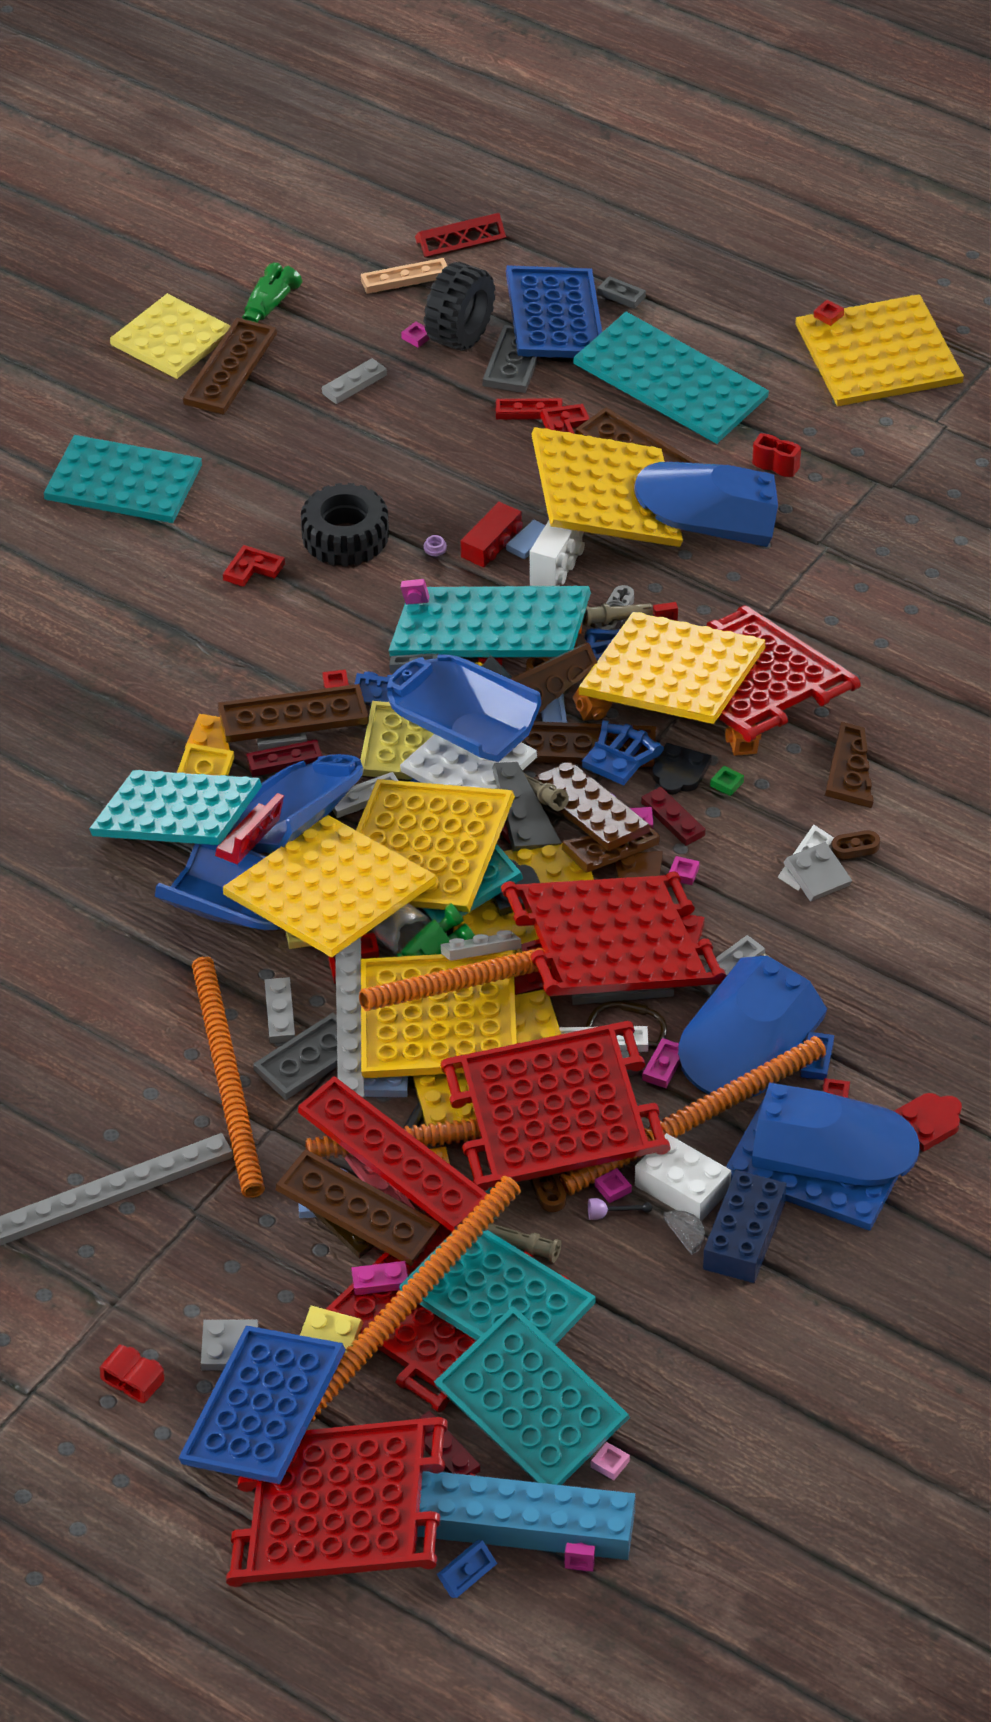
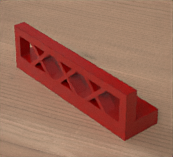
(457, 229)
(250, 830)

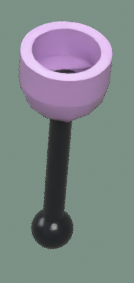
(598, 1209)

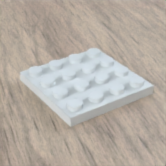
(449, 764)

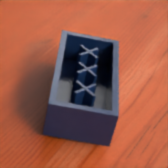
(744, 1226)

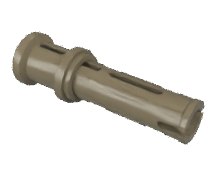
(605, 614)
(549, 794)
(531, 1243)

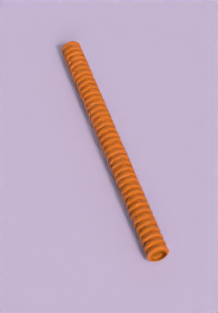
(447, 980)
(228, 1078)
(710, 1106)
(425, 1134)
(420, 1285)

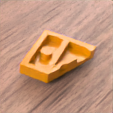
(208, 732)

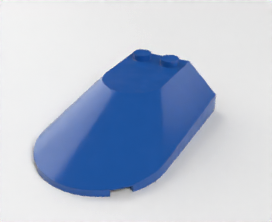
(711, 499)
(464, 704)
(308, 793)
(201, 888)
(748, 1021)
(832, 1137)

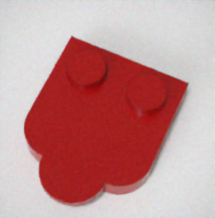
(932, 1118)

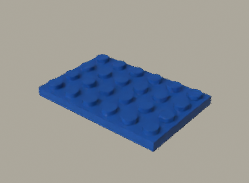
(552, 310)
(839, 1200)
(262, 1404)

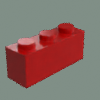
(491, 534)

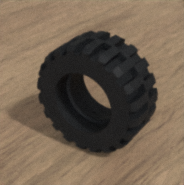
(459, 306)
(348, 543)

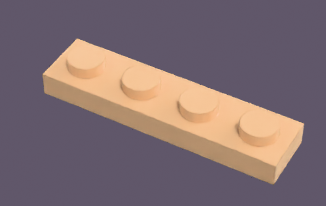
(402, 275)

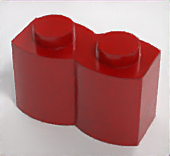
(776, 455)
(132, 1373)

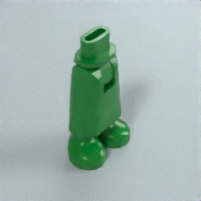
(271, 291)
(430, 938)

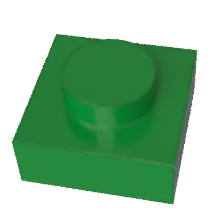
(727, 780)

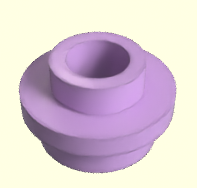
(435, 545)

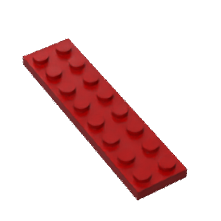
(392, 1153)

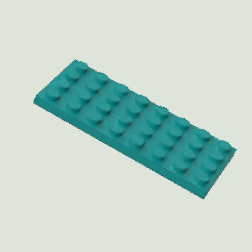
(671, 377)
(492, 621)

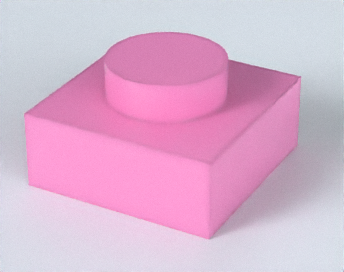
(610, 1461)

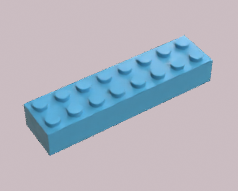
(528, 1513)

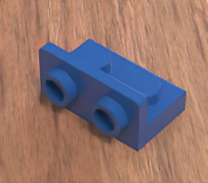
(373, 687)

